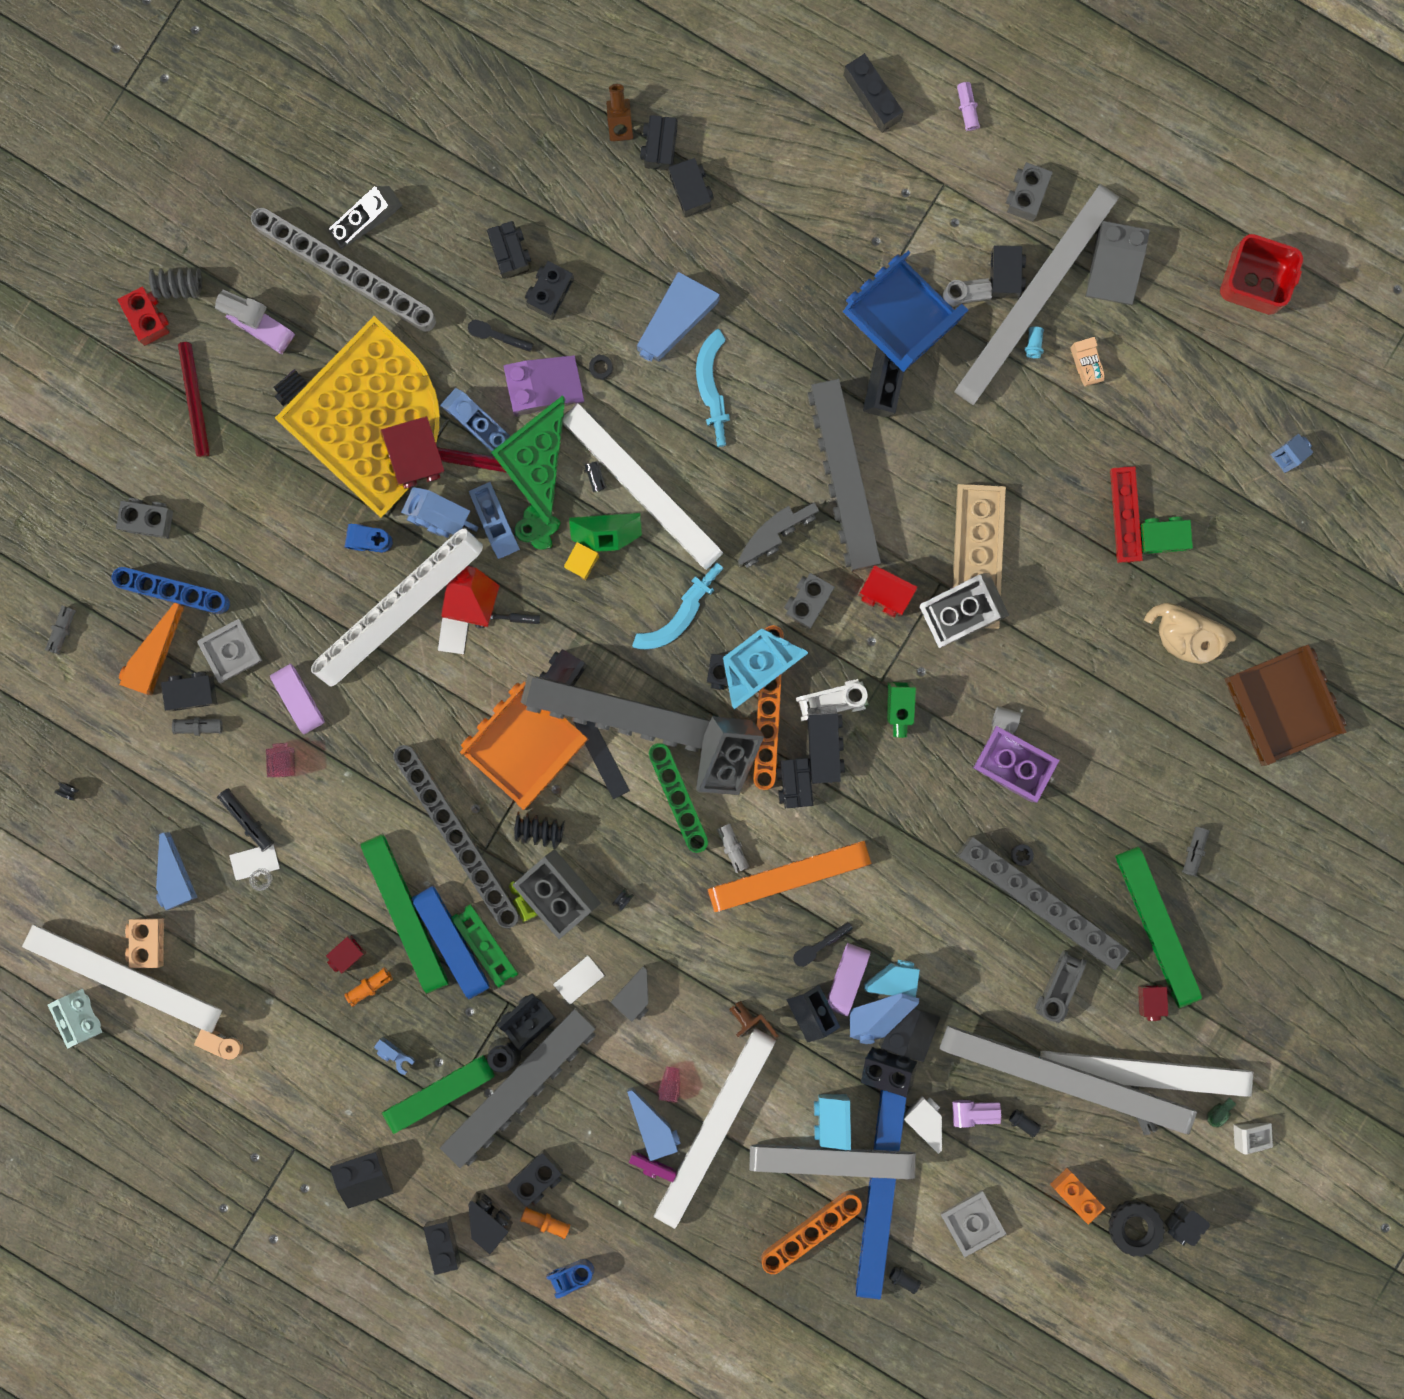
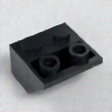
(487, 1222)

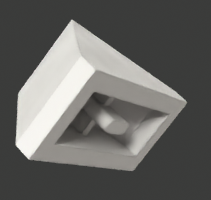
(1252, 1137)

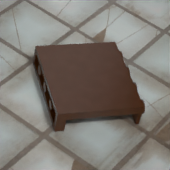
(1285, 704)

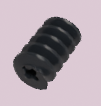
(538, 830)

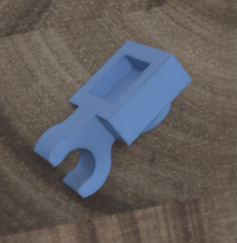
(389, 1051)

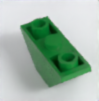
(605, 531)

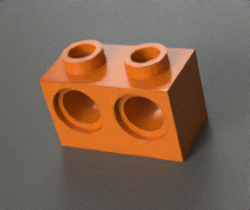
(1077, 1196)

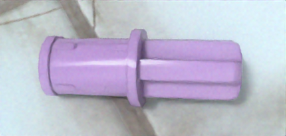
(968, 106)

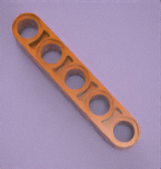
(805, 1243)

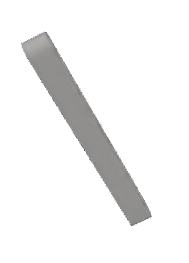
(1036, 294)
(1068, 1079)

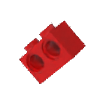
(140, 318)

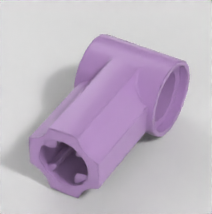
(968, 1113)

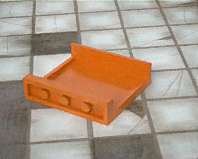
(522, 747)

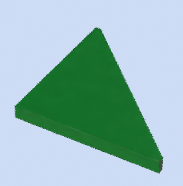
(533, 457)

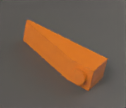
(147, 662)

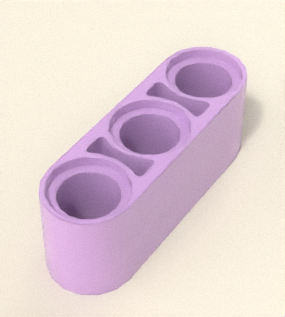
(269, 332)
(297, 699)
(847, 979)

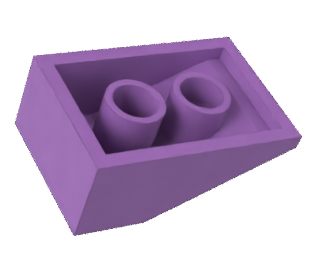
(541, 382)
(1016, 764)

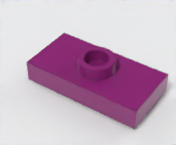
(652, 1168)

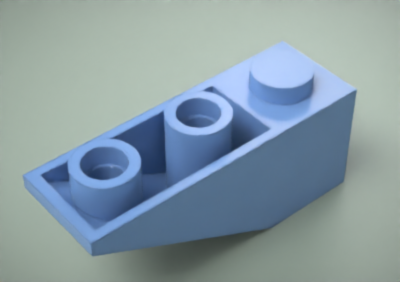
(474, 419)

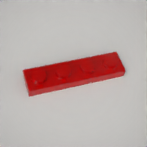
(1126, 514)

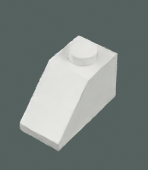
(926, 1121)

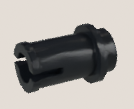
(595, 476)
(1025, 1123)
(905, 1280)

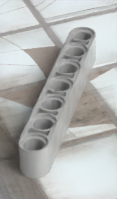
(832, 1161)

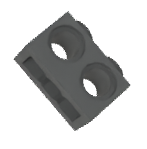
(1032, 193)
(143, 524)
(813, 603)

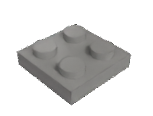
(229, 651)
(973, 1223)

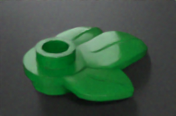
(539, 529)

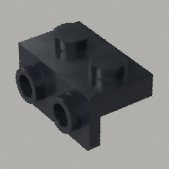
(526, 1021)

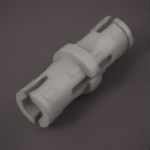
(733, 848)

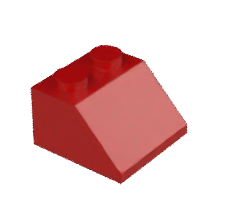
(887, 592)

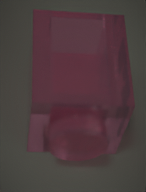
(280, 761)

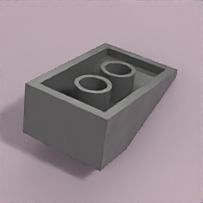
(1117, 262)
(964, 609)
(727, 755)

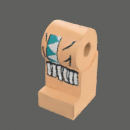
(1087, 361)
(219, 1044)

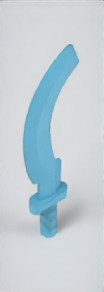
(707, 386)
(684, 615)

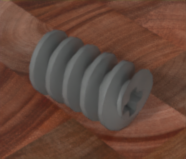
(175, 284)

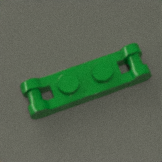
(484, 945)

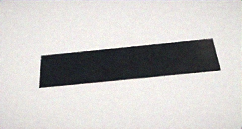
(603, 759)

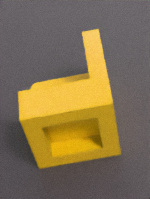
(581, 561)

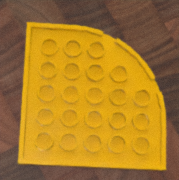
(346, 405)

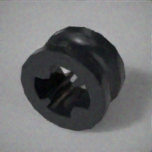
(66, 790)
(1023, 862)
(622, 900)

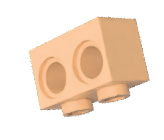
(152, 943)

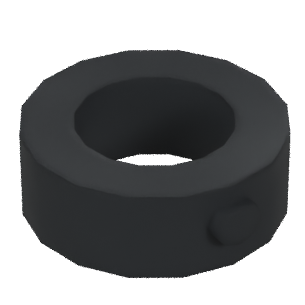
(600, 376)

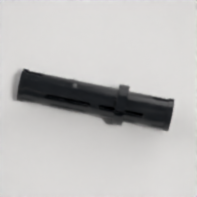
(244, 818)

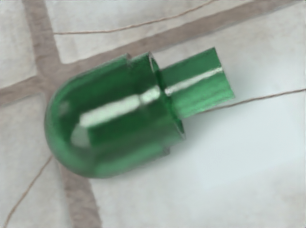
(1220, 1113)

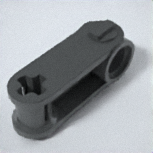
(1061, 987)

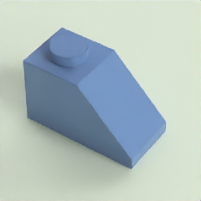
(1292, 453)

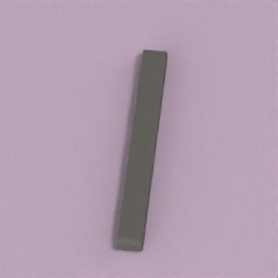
(446, 830)

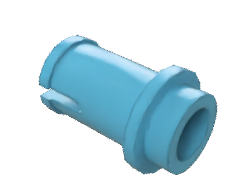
(1034, 346)

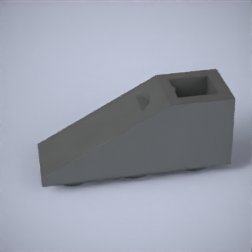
(365, 215)

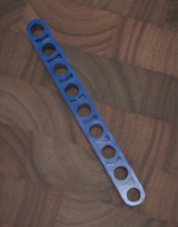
(880, 1200)

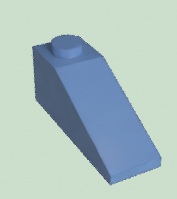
(494, 520)
(172, 878)
(880, 1017)
(655, 1130)

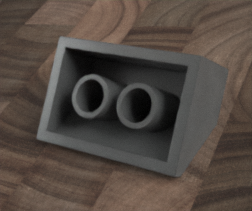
(556, 894)

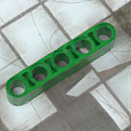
(669, 789)
(438, 1094)

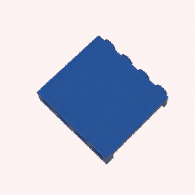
(901, 312)

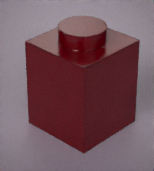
(345, 954)
(1153, 1002)

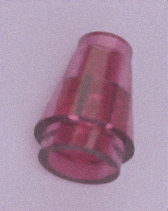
(670, 1085)

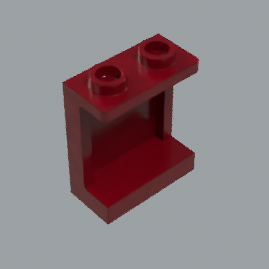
(413, 452)

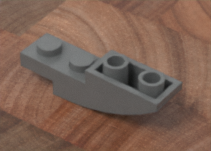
(767, 539)

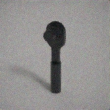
(483, 331)
(516, 617)
(808, 953)

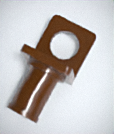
(618, 113)
(748, 1021)

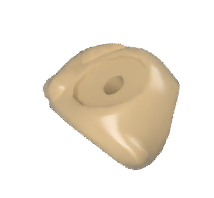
(1189, 633)

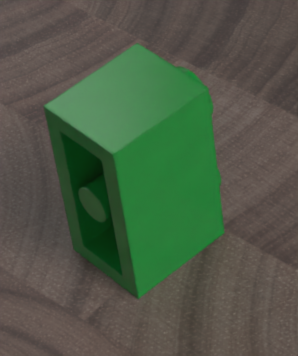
(1166, 536)

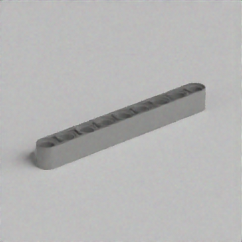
(335, 262)

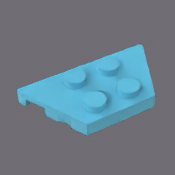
(757, 664)

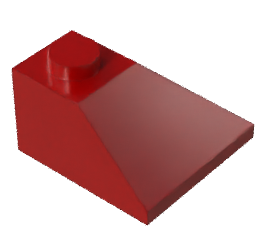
(470, 597)

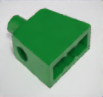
(901, 696)

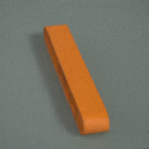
(771, 720)
(789, 876)

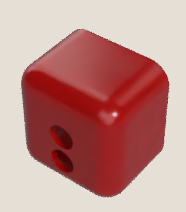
(1267, 261)

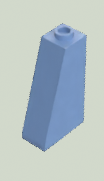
(676, 315)

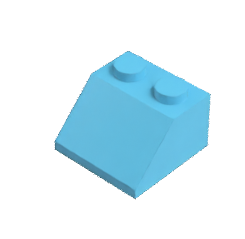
(895, 979)
(834, 1121)

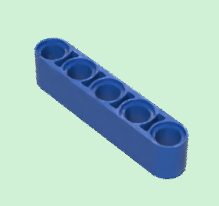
(160, 586)
(450, 942)

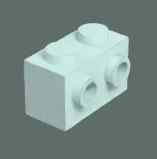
(75, 1018)

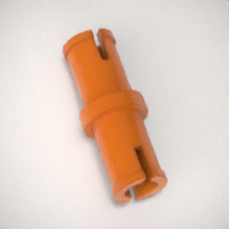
(368, 987)
(545, 1222)

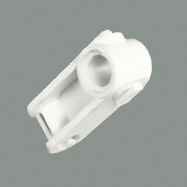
(835, 697)

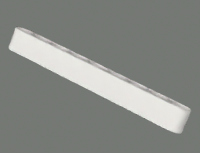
(641, 486)
(397, 607)
(122, 978)
(1160, 1074)
(715, 1128)

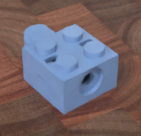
(436, 513)

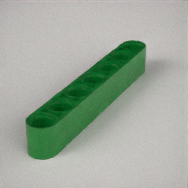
(404, 913)
(1158, 927)

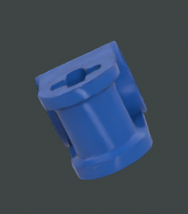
(363, 539)
(566, 1278)

